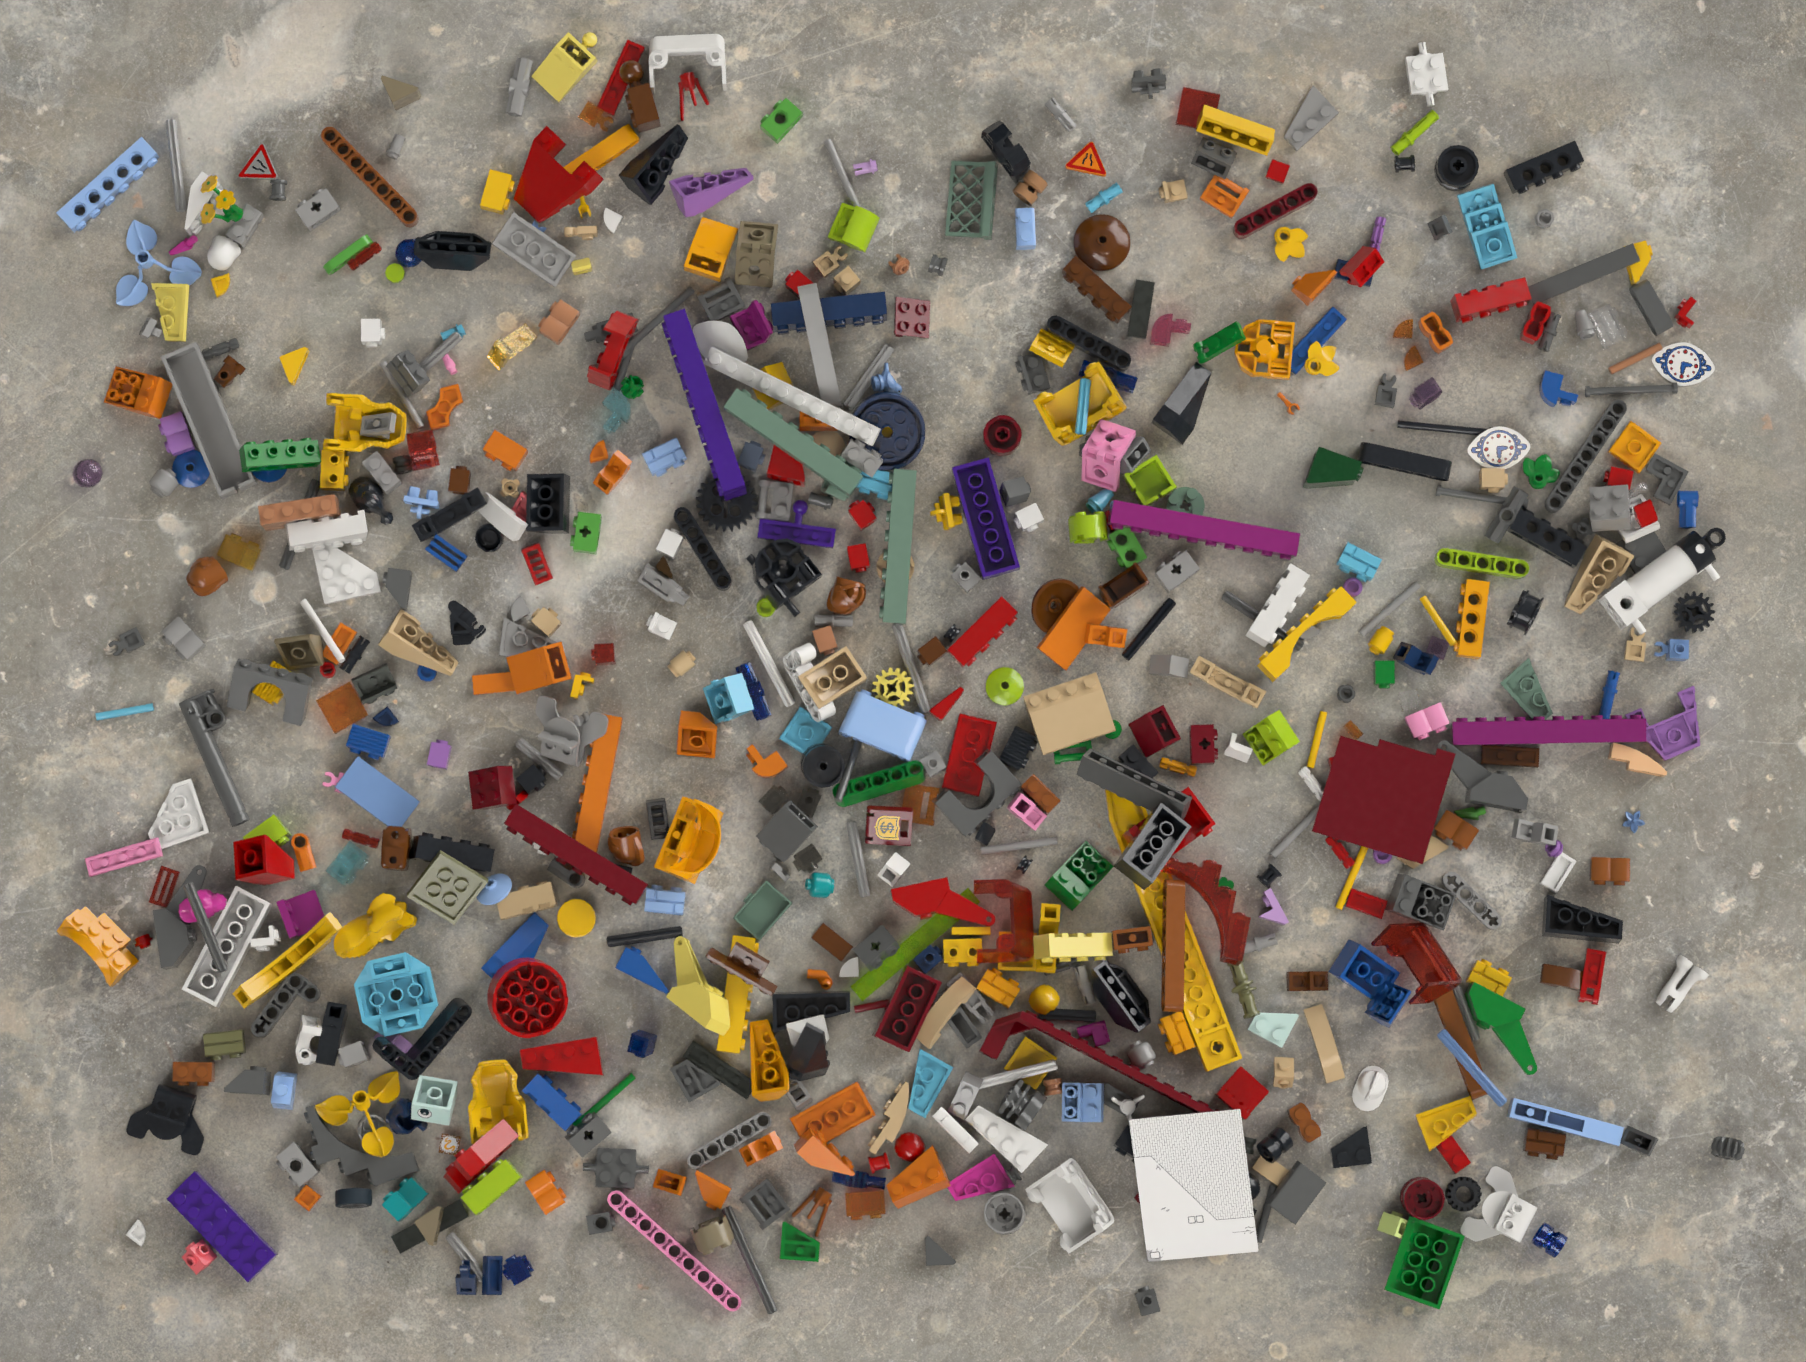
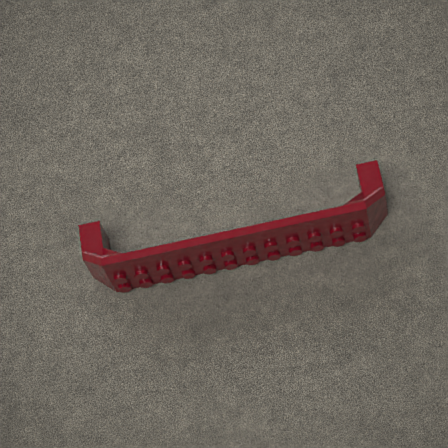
(1025, 1021)

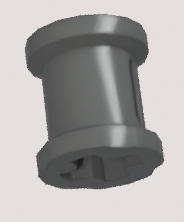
(278, 190)

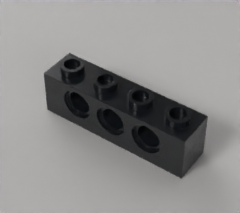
(1569, 152)
(1552, 548)

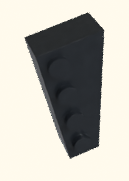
(475, 857)
(802, 1005)

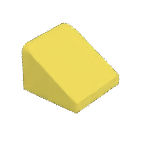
(581, 266)

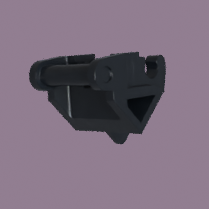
(462, 625)

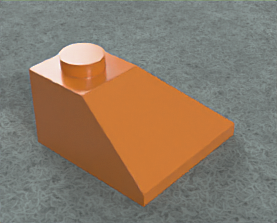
(1312, 284)
(696, 735)
(712, 1191)

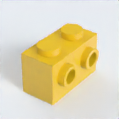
(333, 470)
(961, 951)

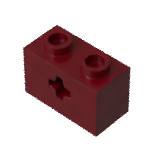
(1197, 735)

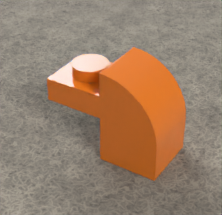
(613, 472)
(767, 767)
(761, 1148)

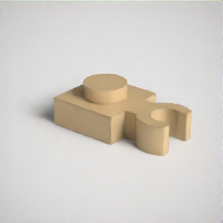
(585, 232)
(828, 263)
(1635, 649)

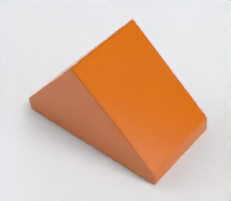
(669, 1182)

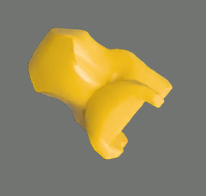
(348, 423)
(383, 922)
(496, 1099)

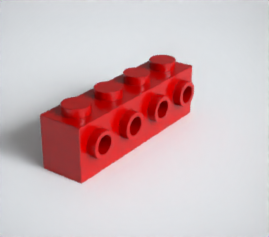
(979, 635)

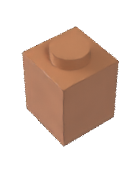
(825, 640)

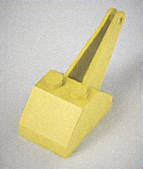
(695, 994)

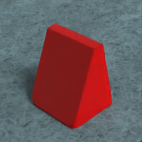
(1645, 513)

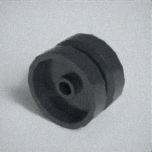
(1448, 175)
(832, 770)

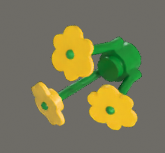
(224, 201)

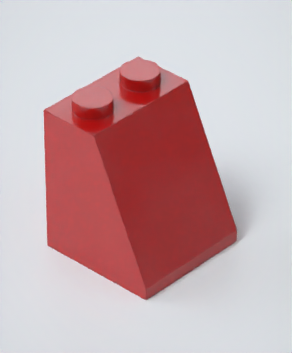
(785, 468)
(261, 861)

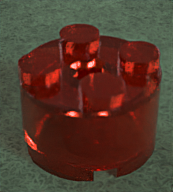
(422, 449)

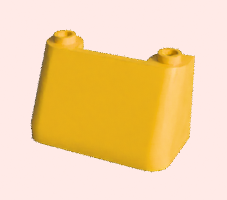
(1060, 409)

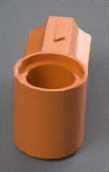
(304, 854)

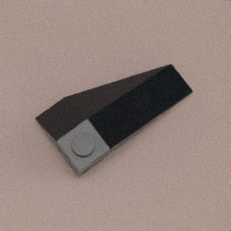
(649, 169)

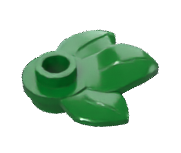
(1540, 468)

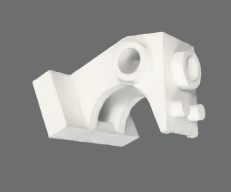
(307, 1030)

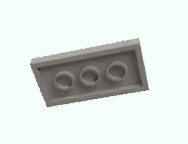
(533, 249)

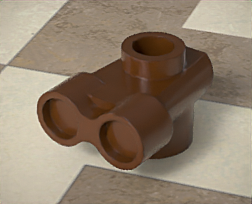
(230, 367)

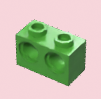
(1131, 545)

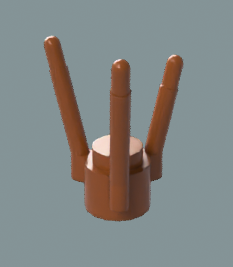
(820, 1198)

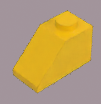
(1636, 270)

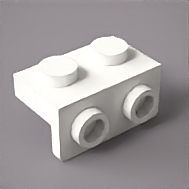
(264, 944)

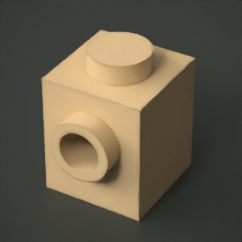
(846, 281)
(1492, 479)
(546, 621)

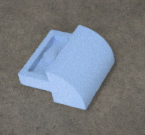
(1082, 1102)

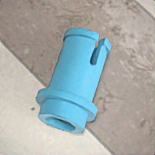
(459, 328)

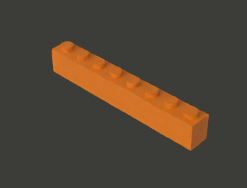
(597, 785)

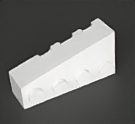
(327, 532)
(1277, 605)
(1010, 1141)

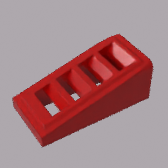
(532, 547)
(941, 709)

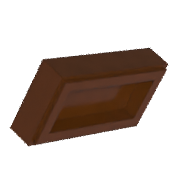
(832, 942)

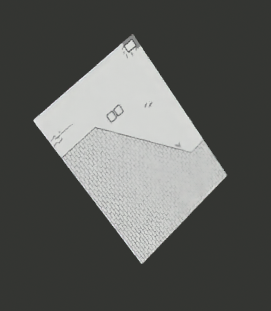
(1193, 1185)

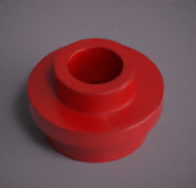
(143, 941)

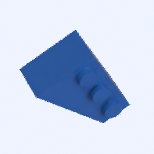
(552, 1101)

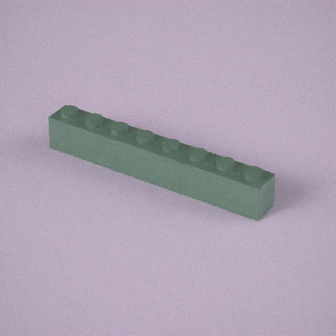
(793, 442)
(899, 546)

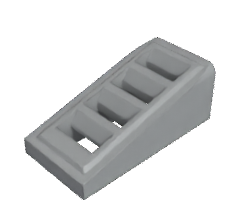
(802, 1102)

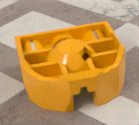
(1281, 333)

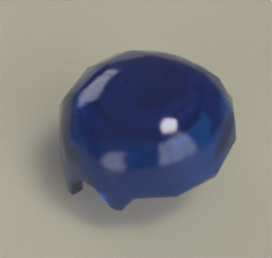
(405, 255)

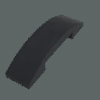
(450, 515)

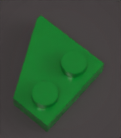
(798, 1245)

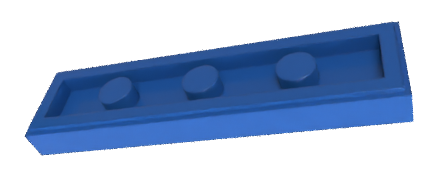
(1320, 332)

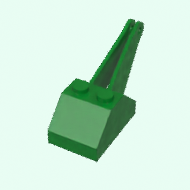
(1503, 1017)

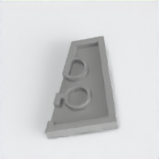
(1310, 119)
(519, 639)

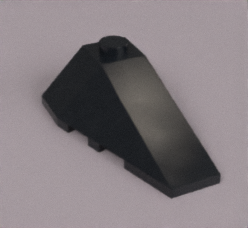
(1182, 407)
(809, 1055)

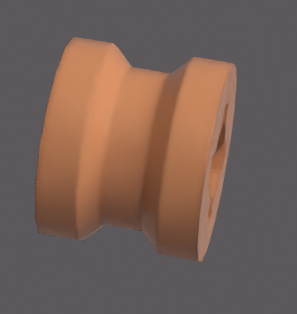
(1052, 1086)

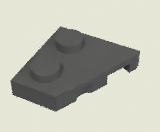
(693, 1080)

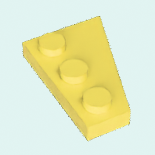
(173, 308)

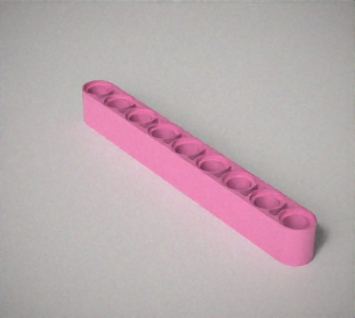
(665, 1246)

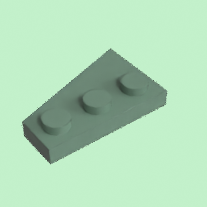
(1527, 691)

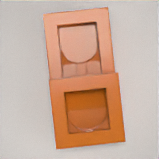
(1105, 635)

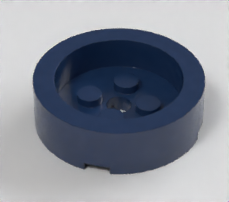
(906, 421)

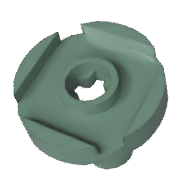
(1189, 495)

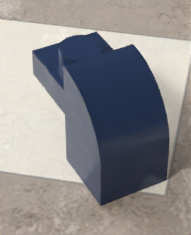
(1415, 659)

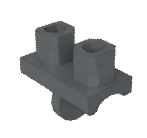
(1148, 84)

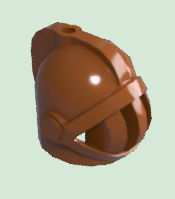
(206, 576)
(846, 596)
(626, 848)

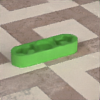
(350, 252)

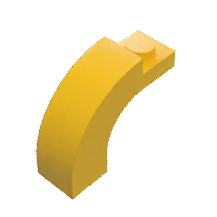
(1048, 923)

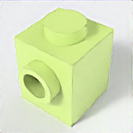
(1392, 1224)

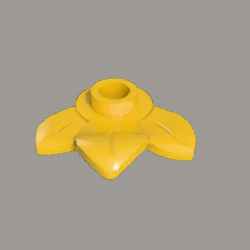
(1290, 246)
(1323, 359)

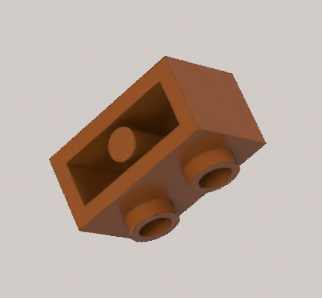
(1132, 938)
(193, 1072)

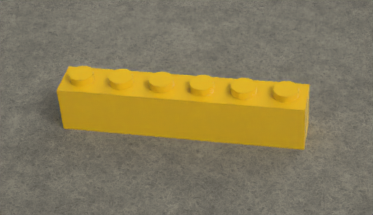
(737, 995)

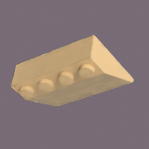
(1069, 713)

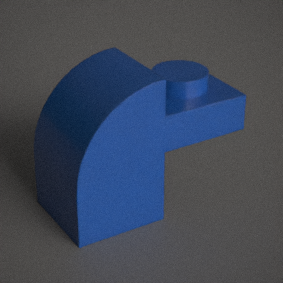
(1551, 392)

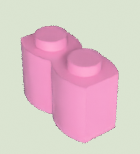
(1427, 721)

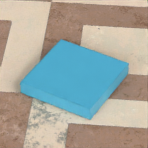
(804, 731)

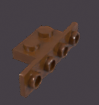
(745, 965)

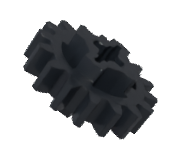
(1701, 614)

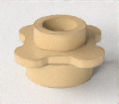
(506, 484)

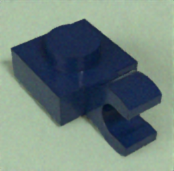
(466, 1282)

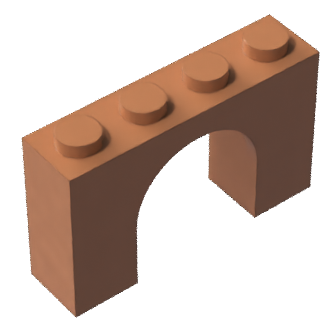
(278, 514)

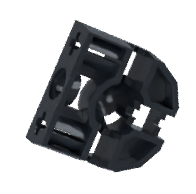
(1011, 157)
(781, 574)

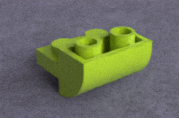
(853, 227)

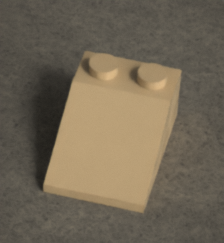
(832, 678)

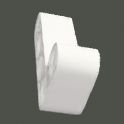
(797, 663)

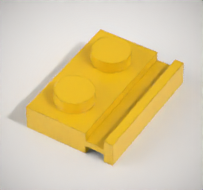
(1051, 348)

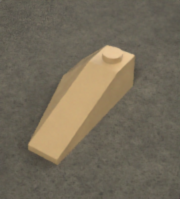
(1597, 571)
(410, 642)

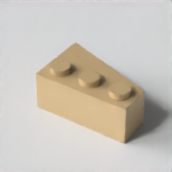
(528, 900)

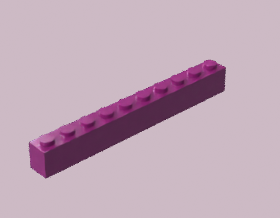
(1203, 529)
(1548, 731)

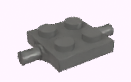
(615, 1168)

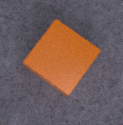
(307, 1197)

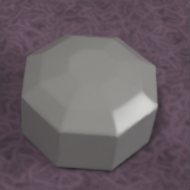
(1544, 218)

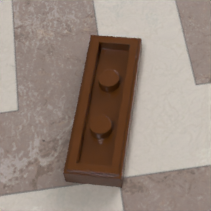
(1510, 756)

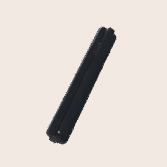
(1148, 629)
(644, 936)

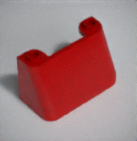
(1195, 817)

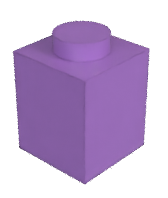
(439, 754)

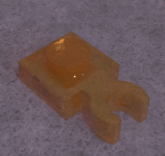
(593, 114)

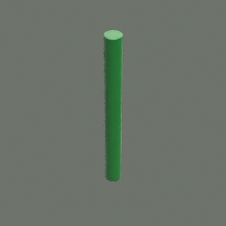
(608, 1097)

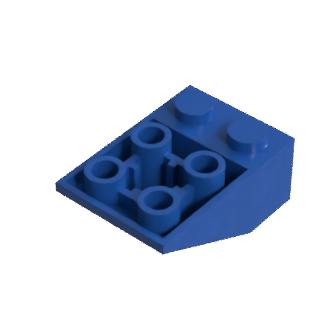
(1387, 1003)

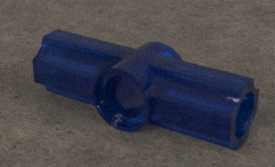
(1120, 380)
(756, 692)

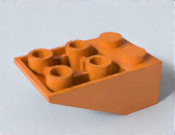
(138, 392)
(539, 667)
(818, 1153)

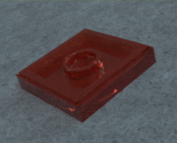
(1192, 104)

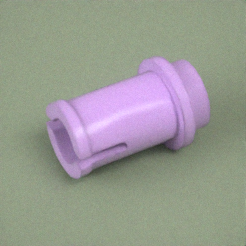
(867, 167)

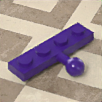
(797, 531)

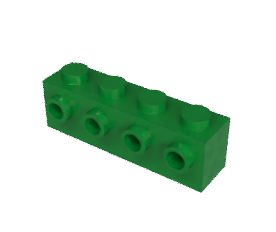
(279, 455)

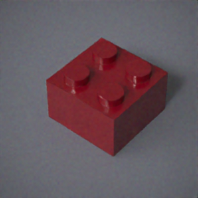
(492, 787)

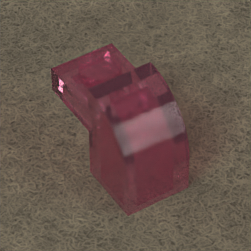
(1164, 326)

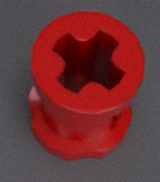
(879, 1162)

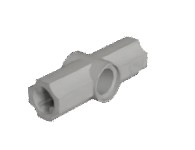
(519, 87)

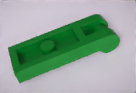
(1219, 342)

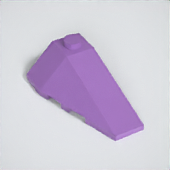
(701, 193)

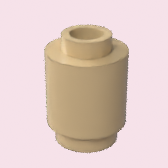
(682, 663)

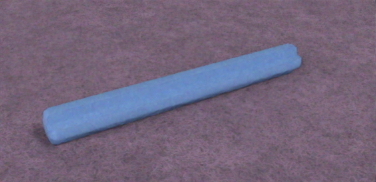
(1472, 1068)

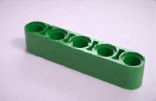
(888, 786)

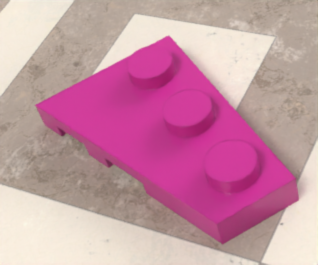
(981, 1179)

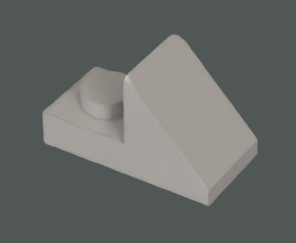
(378, 425)

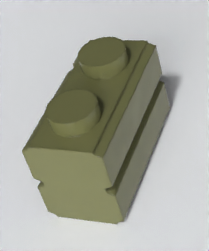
(224, 1043)

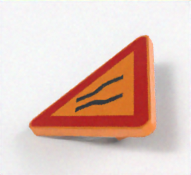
(1087, 161)

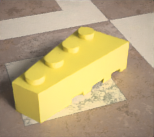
(1074, 945)

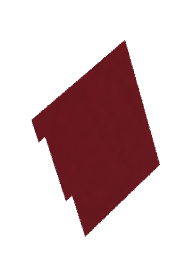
(1383, 797)

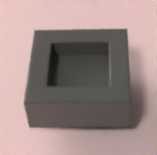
(1440, 227)

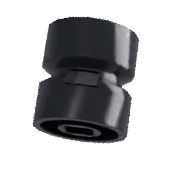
(1274, 1145)

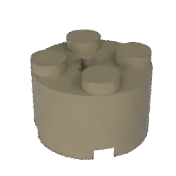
(712, 1234)

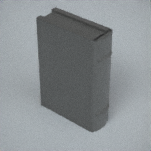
(1296, 1192)

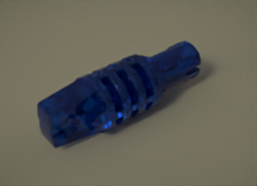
(859, 1180)

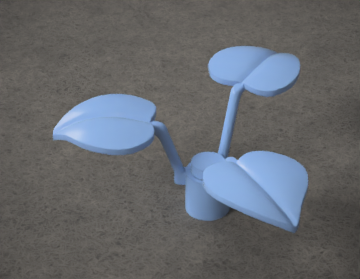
(142, 238)

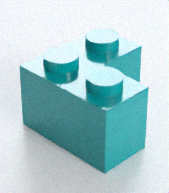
(404, 1200)

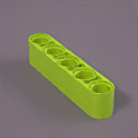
(1490, 560)

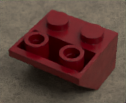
(1154, 731)

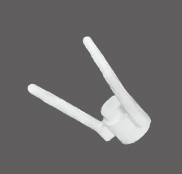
(1128, 1106)

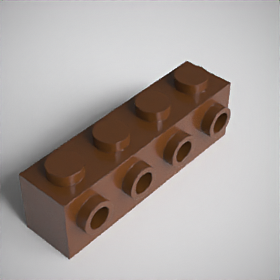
(1093, 287)

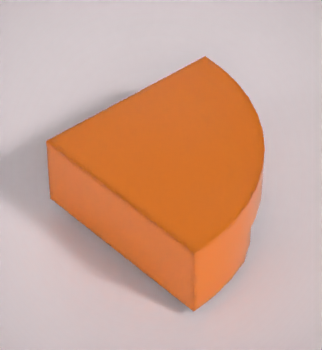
(598, 453)

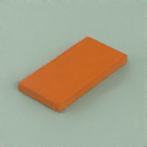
(1067, 634)
(836, 1113)

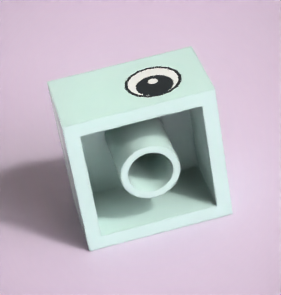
(434, 1100)

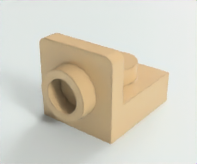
(1173, 191)

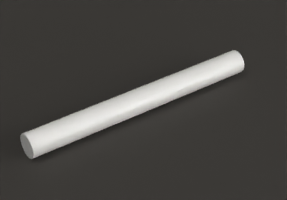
(322, 630)

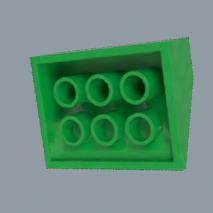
(1424, 1262)

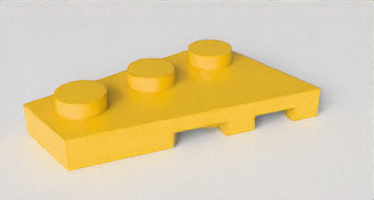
(1445, 1120)

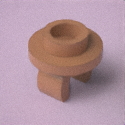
(900, 266)

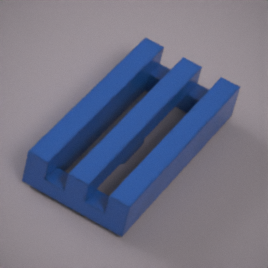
(433, 543)

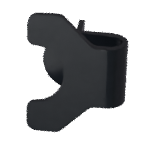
(168, 1118)

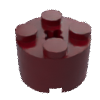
(994, 427)

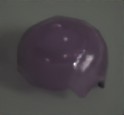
(87, 473)

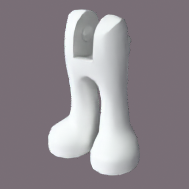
(1695, 974)

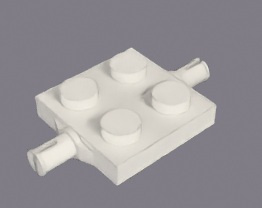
(1426, 74)

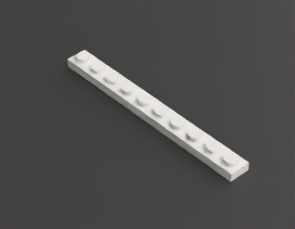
(792, 396)

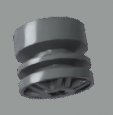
(1022, 1104)

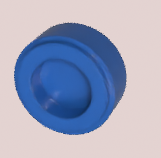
(426, 674)

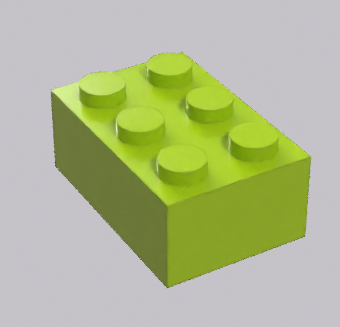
(491, 1186)

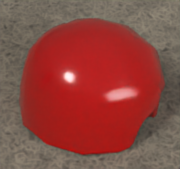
(909, 1146)

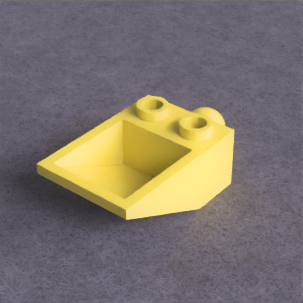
(564, 69)

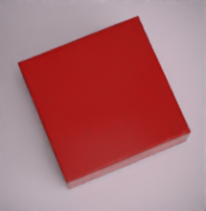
(1277, 171)

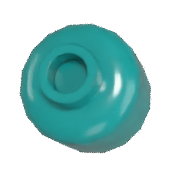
(819, 885)

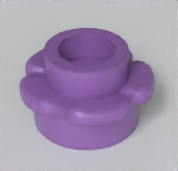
(1554, 850)

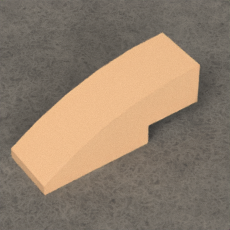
(1635, 760)

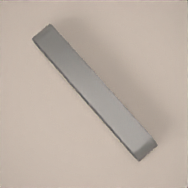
(819, 344)

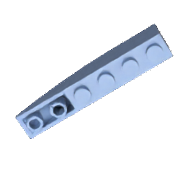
(1564, 1121)

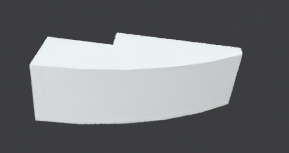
(503, 518)

